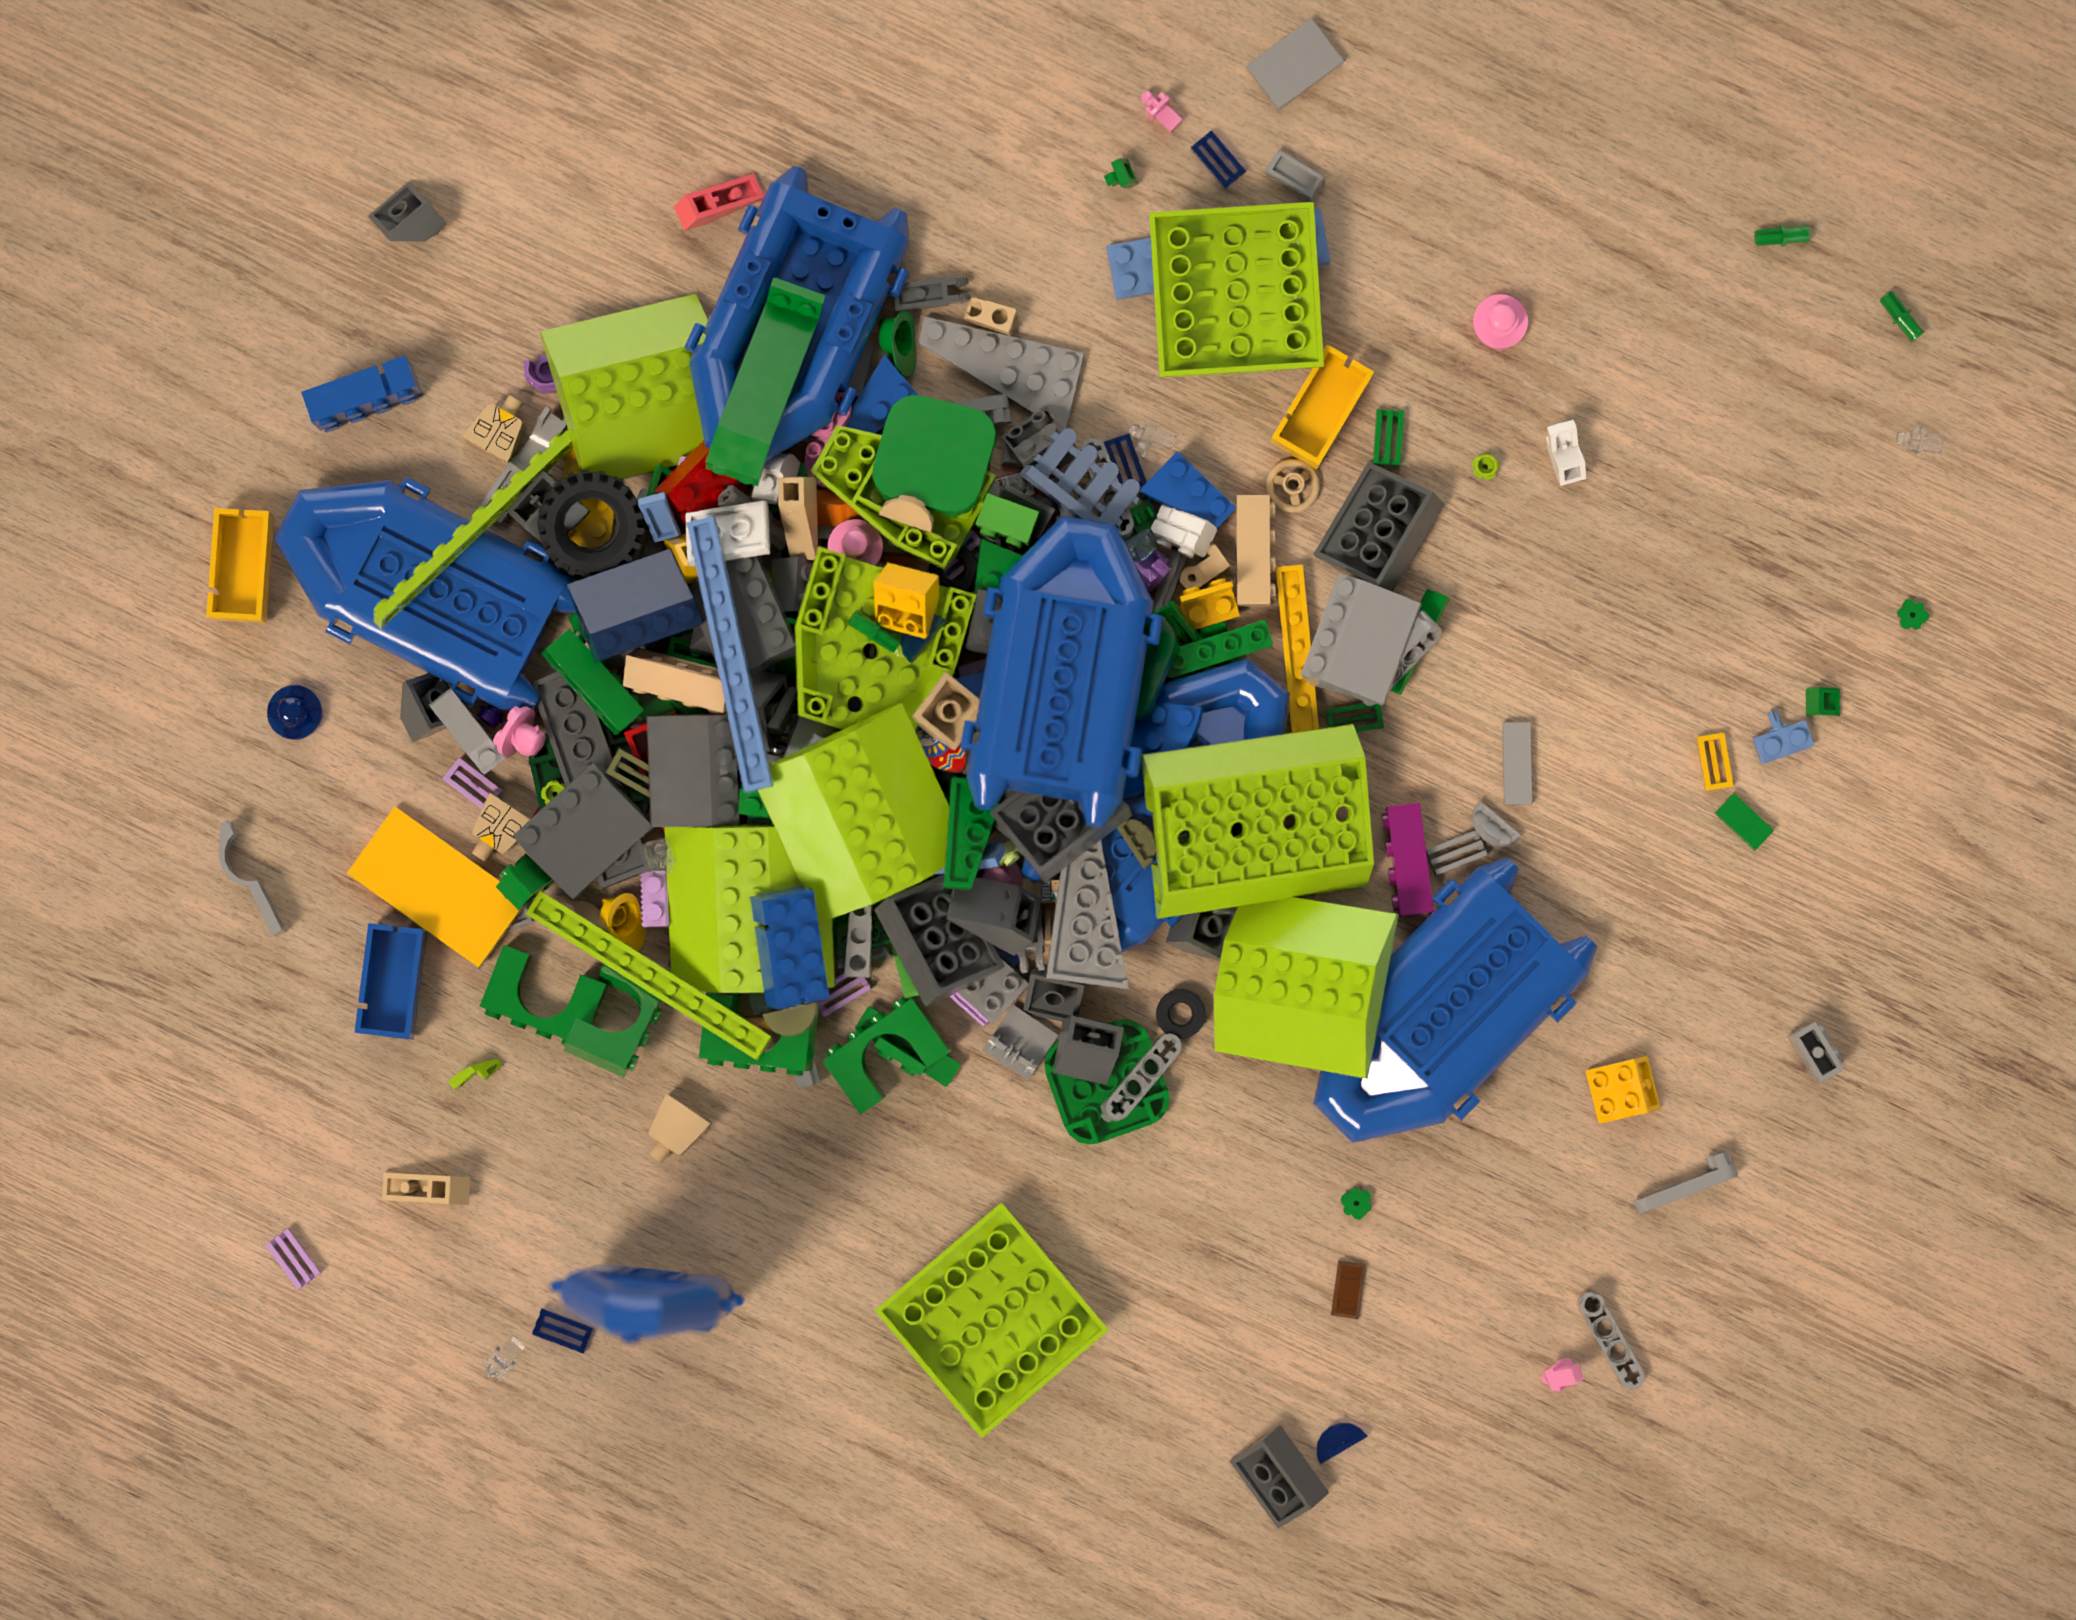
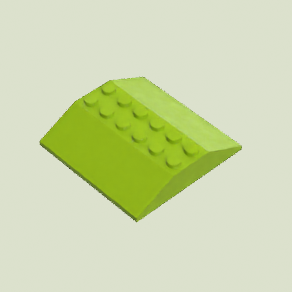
(1236, 290)
(628, 386)
(860, 813)
(711, 904)
(1303, 984)
(991, 1320)

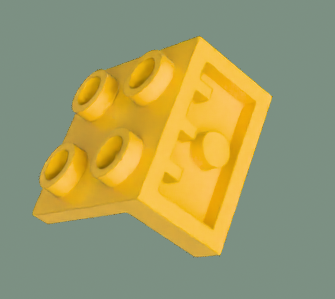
(1210, 604)
(1623, 1089)

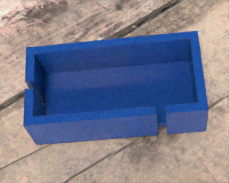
(361, 394)
(790, 947)
(391, 981)

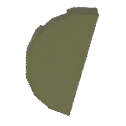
(1140, 840)
(792, 1020)

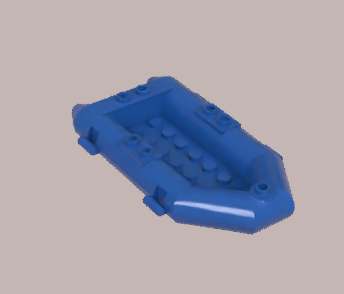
(819, 250)
(466, 626)
(1063, 672)
(1237, 706)
(1456, 1008)
(646, 1301)

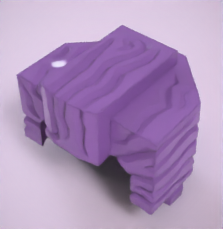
(539, 375)
(1153, 569)

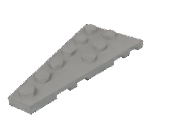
(1022, 369)
(1085, 927)

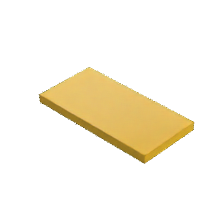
(435, 887)

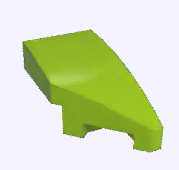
(484, 1070)

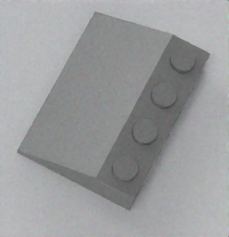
(1360, 640)

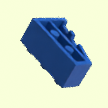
(878, 397)
(1188, 490)

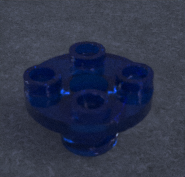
(294, 712)

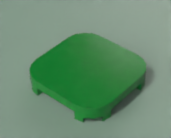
(934, 454)
(1081, 1100)

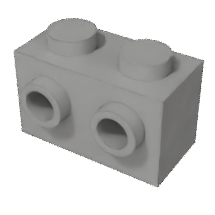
(1815, 1052)

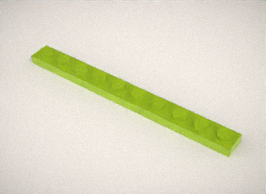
(466, 535)
(649, 975)

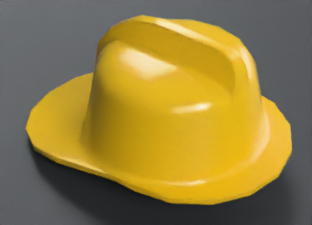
(623, 920)

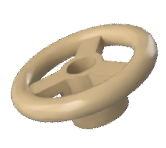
(1273, 478)

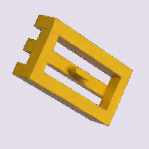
(1725, 761)

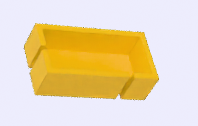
(1321, 408)
(240, 565)

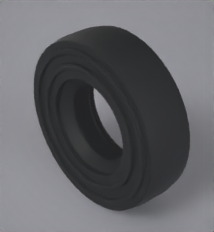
(968, 578)
(1188, 998)

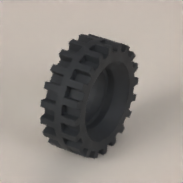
(598, 559)

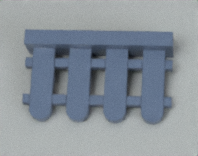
(1068, 480)

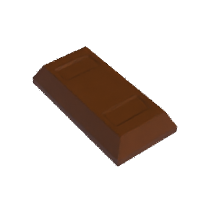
(1348, 1289)

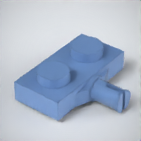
(1782, 739)

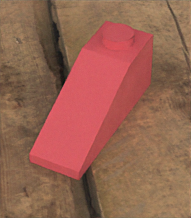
(717, 201)

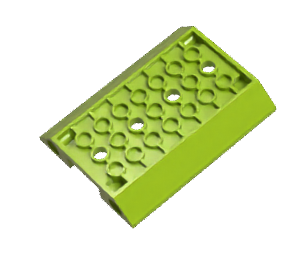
(1259, 786)

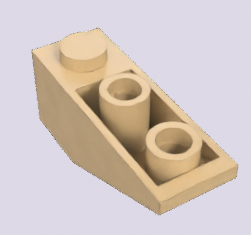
(799, 515)

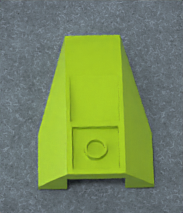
(847, 471)

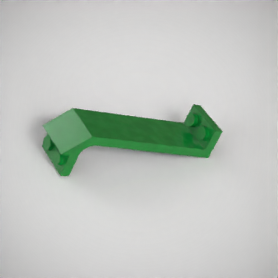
(765, 382)

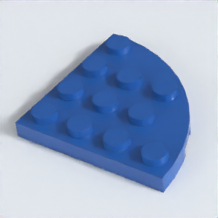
(1166, 730)

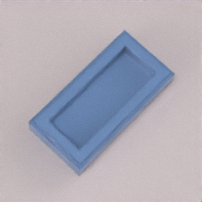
(659, 517)

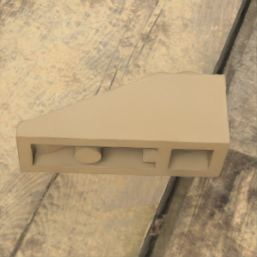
(426, 1188)

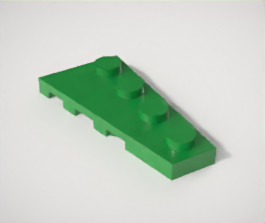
(966, 836)

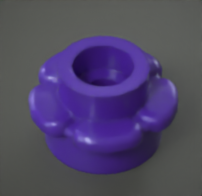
(490, 715)

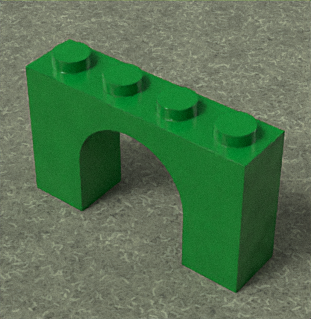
(504, 998)
(615, 1050)
(790, 1052)
(848, 1061)

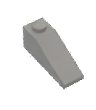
(467, 731)

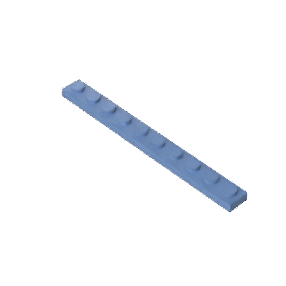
(730, 654)

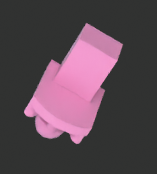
(1159, 110)
(1562, 1374)

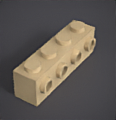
(1253, 550)
(674, 680)

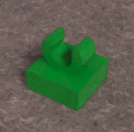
(1122, 174)
(1143, 515)

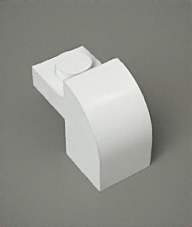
(1565, 453)
(778, 467)

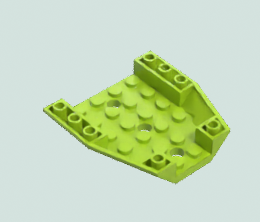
(832, 656)

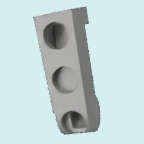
(859, 943)

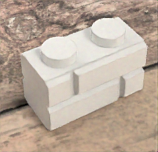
(1183, 531)

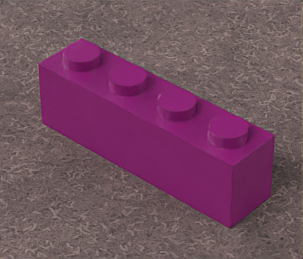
(1409, 860)

